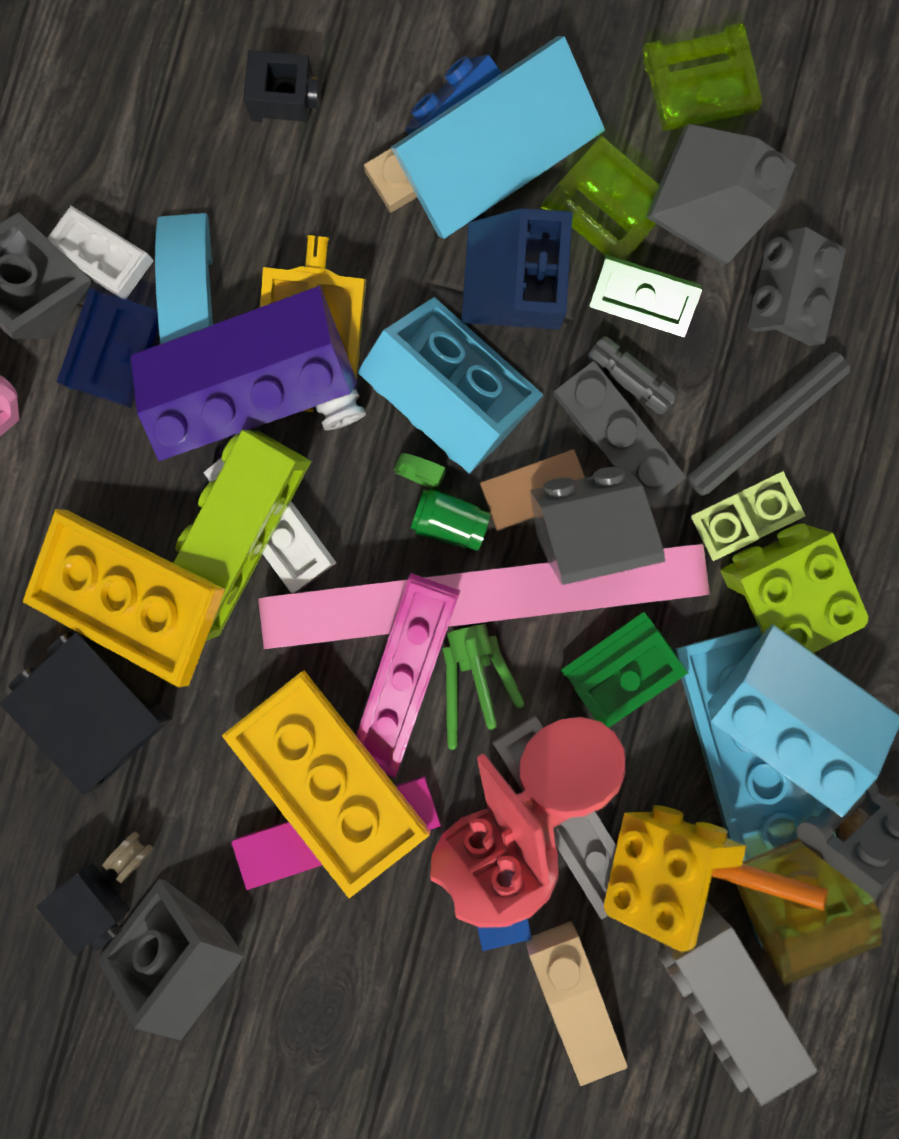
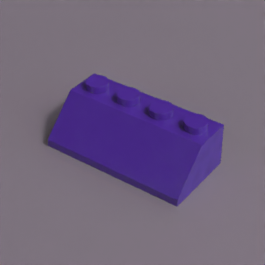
(240, 373)

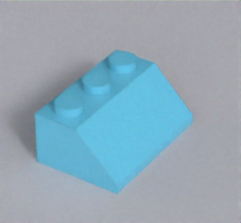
(449, 383)
(805, 720)

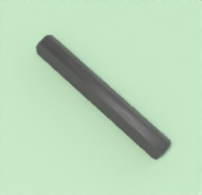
(769, 423)

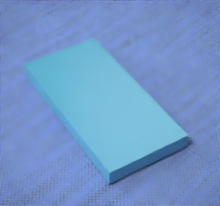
(499, 137)

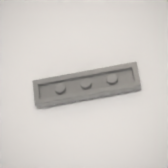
(581, 839)

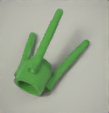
(472, 650)

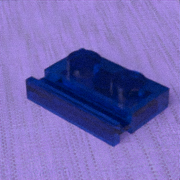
(103, 346)

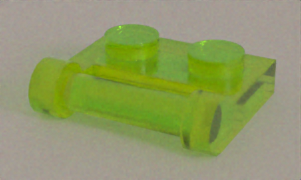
(705, 90)
(615, 188)

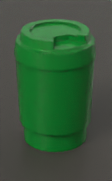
(450, 520)

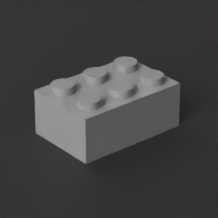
(737, 1011)

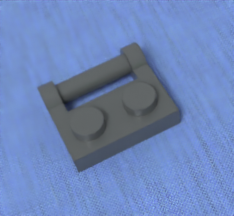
(870, 853)

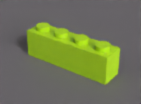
(240, 515)

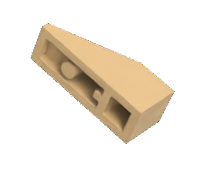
(576, 1003)

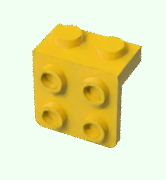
(665, 874)

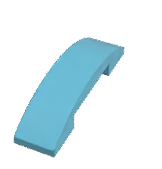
(182, 274)

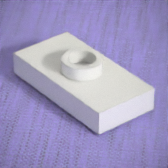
(100, 252)

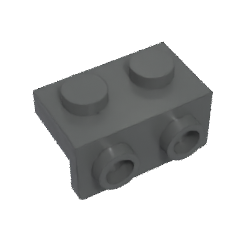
(797, 285)

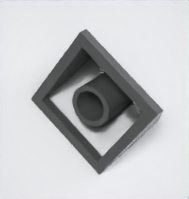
(35, 282)

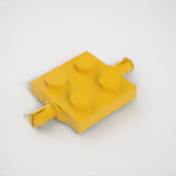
(343, 294)

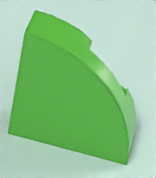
(420, 470)

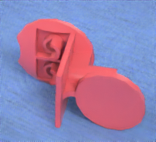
(564, 775)

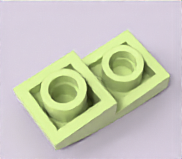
(748, 516)

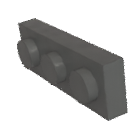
(618, 431)

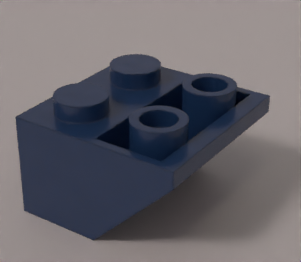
(518, 269)

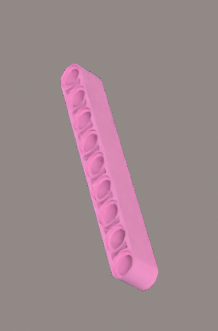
(482, 598)

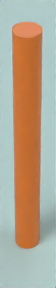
(774, 884)

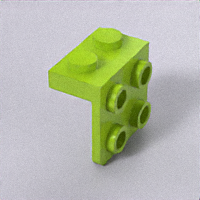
(799, 587)

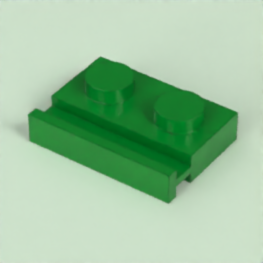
(625, 671)

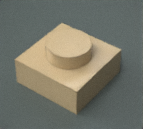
(389, 180)

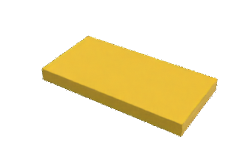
(123, 597)
(326, 784)

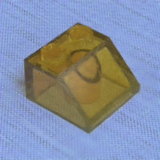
(806, 938)

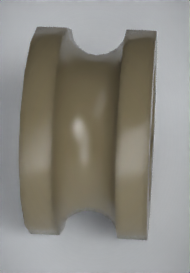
(127, 857)

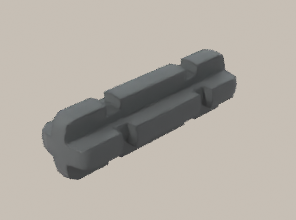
(633, 375)

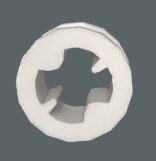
(341, 411)

